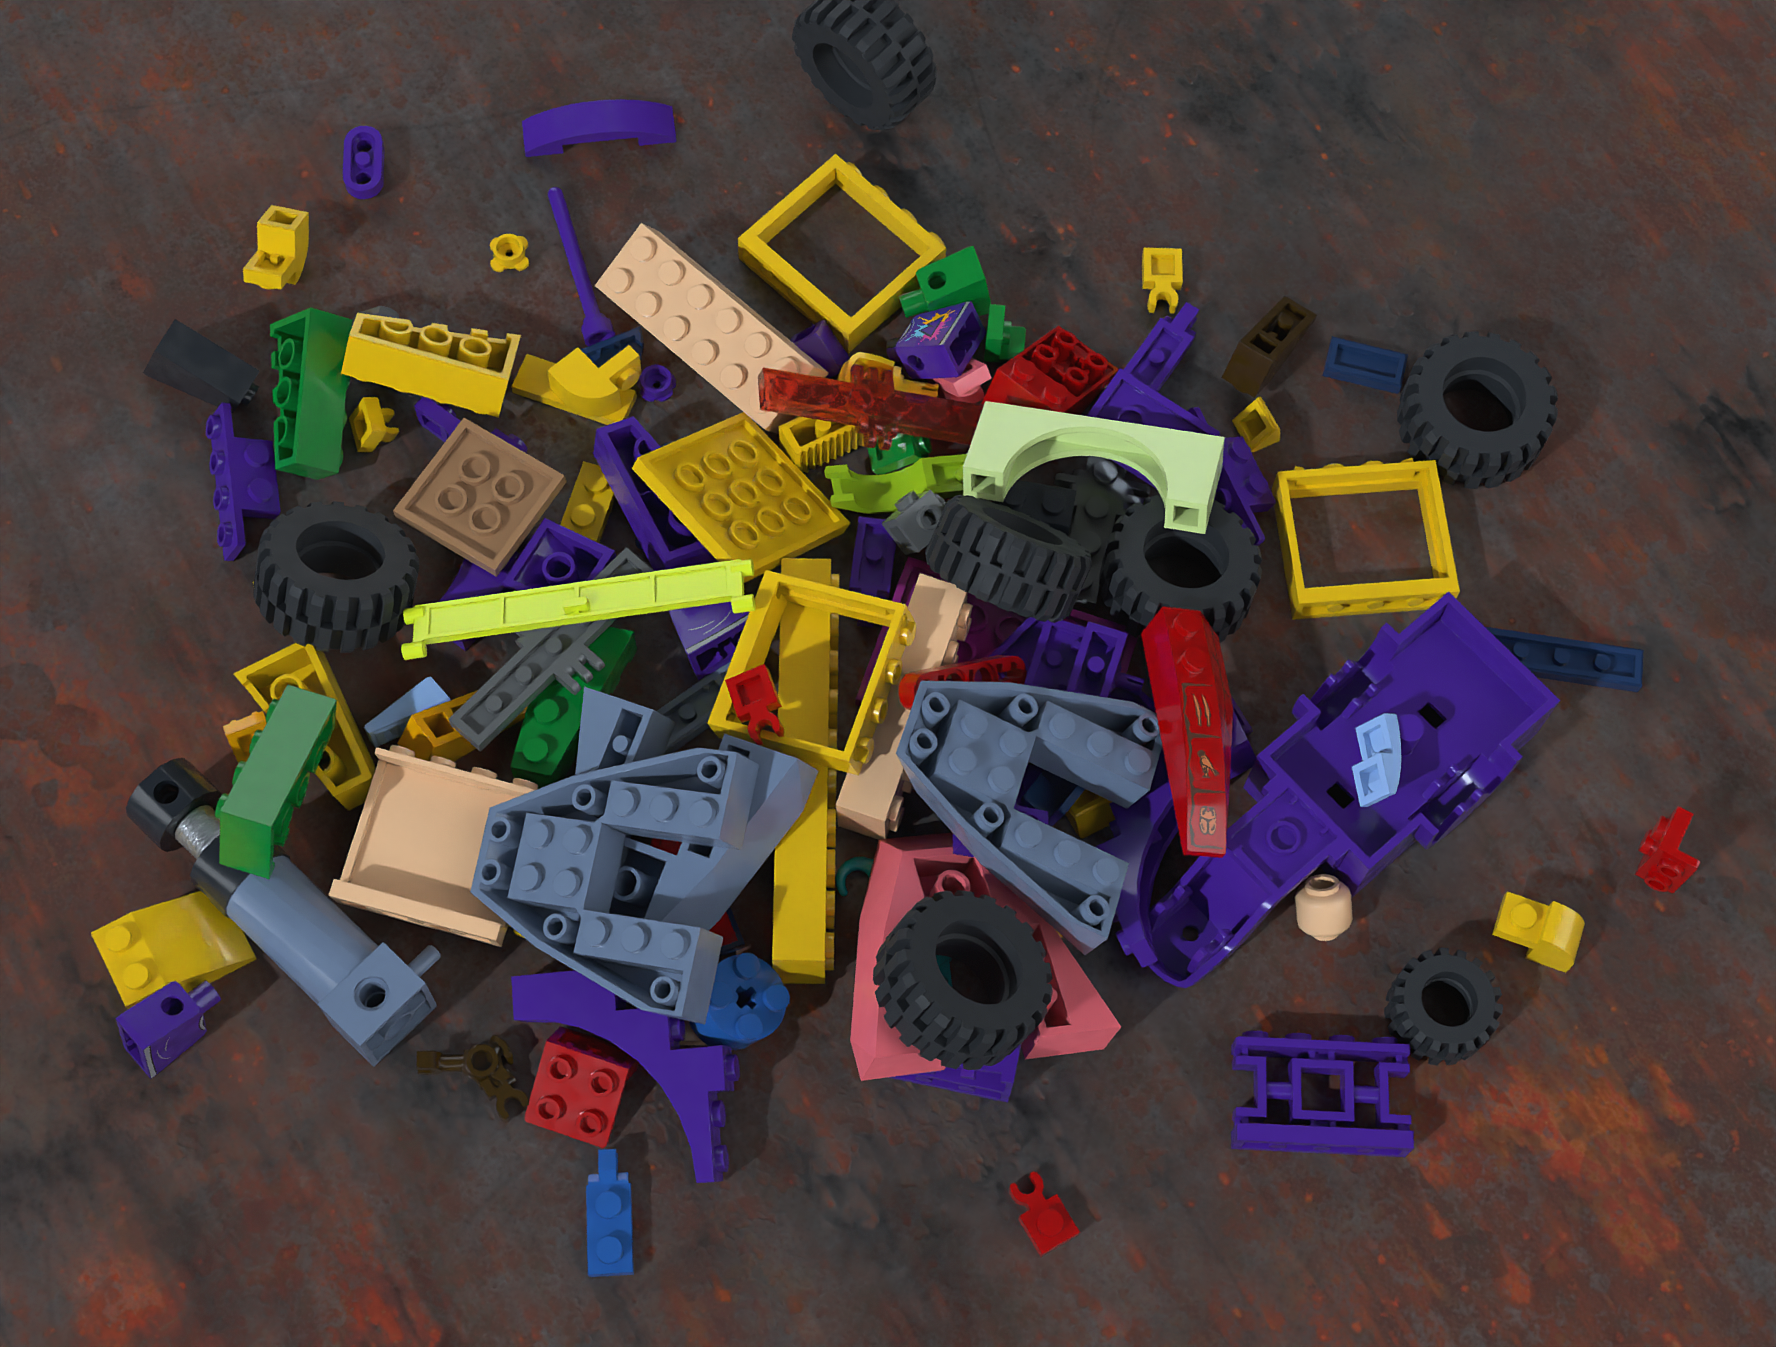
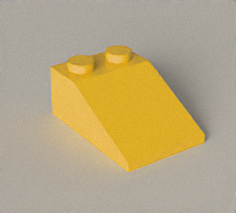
(171, 942)

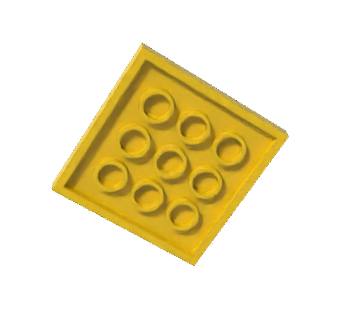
(741, 494)

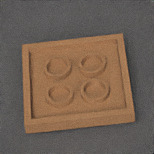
(480, 496)

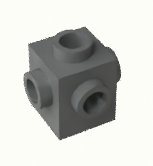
(915, 520)

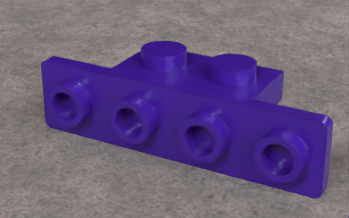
(243, 480)
(1241, 483)

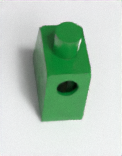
(949, 283)

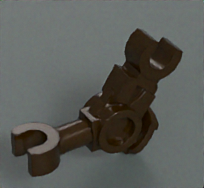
(482, 1065)

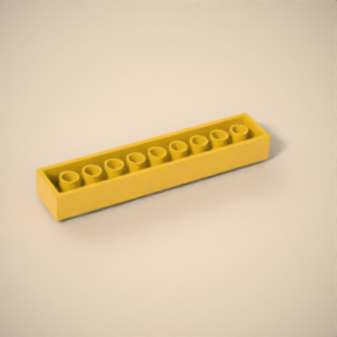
(807, 713)

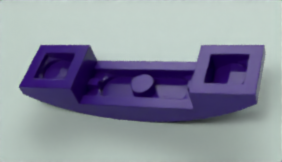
(596, 122)

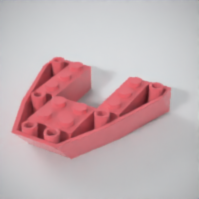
(916, 869)

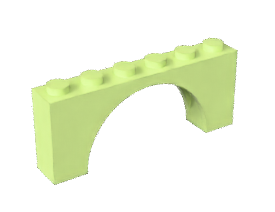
(1019, 438)

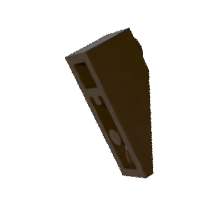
(1267, 346)

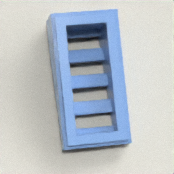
(393, 720)

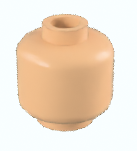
(1323, 907)

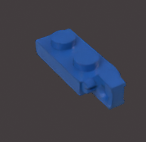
(609, 1219)

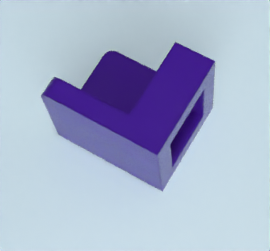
(822, 346)

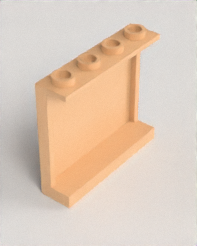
(423, 843)

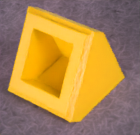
(1257, 425)

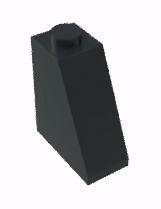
(201, 368)

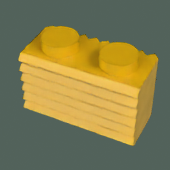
(815, 441)

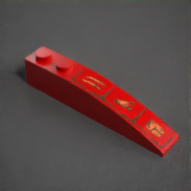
(1193, 724)

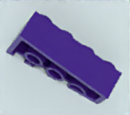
(658, 530)

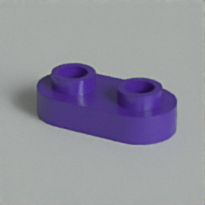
(363, 165)

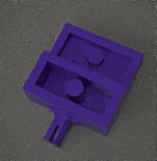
(1081, 660)

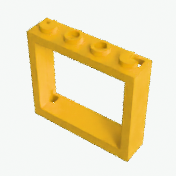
(803, 294)
(1368, 597)
(755, 643)

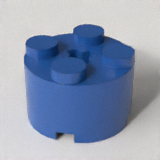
(744, 1003)

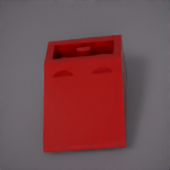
(1052, 375)

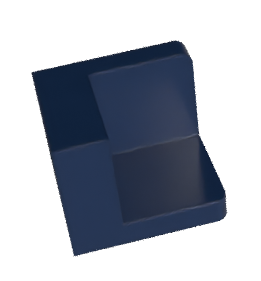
(1052, 795)

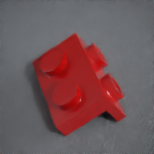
(1662, 864)

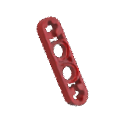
(964, 672)

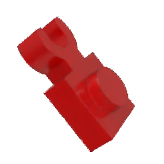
(754, 699)
(1046, 1220)

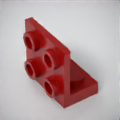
(579, 1086)

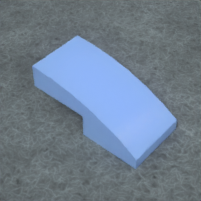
(1381, 759)

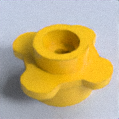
(505, 244)

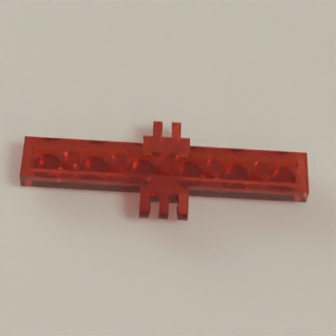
(868, 405)

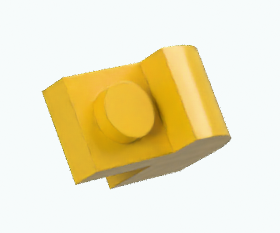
(281, 248)
(594, 389)
(1547, 931)

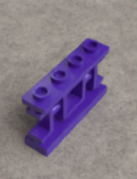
(1321, 1134)

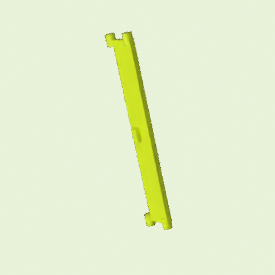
(578, 603)

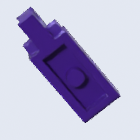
(1164, 348)
(872, 561)

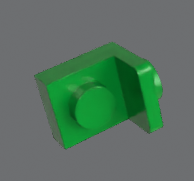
(1002, 339)
(904, 451)

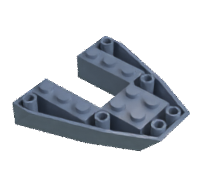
(967, 762)
(557, 854)
(702, 878)

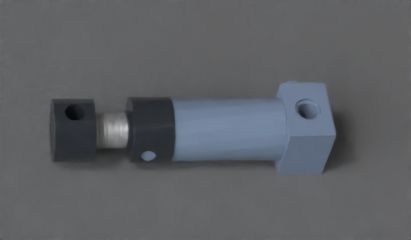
(289, 918)

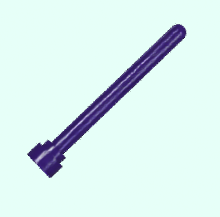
(595, 324)

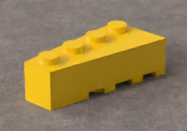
(432, 361)
(346, 763)

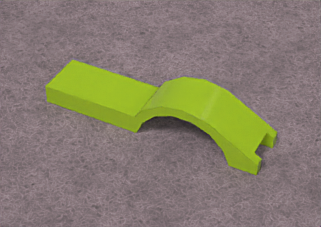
(880, 492)

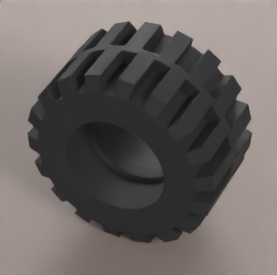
(1461, 979)

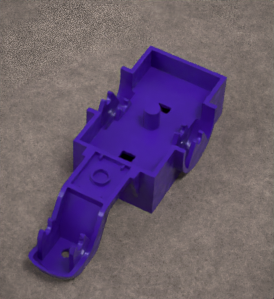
(1446, 773)

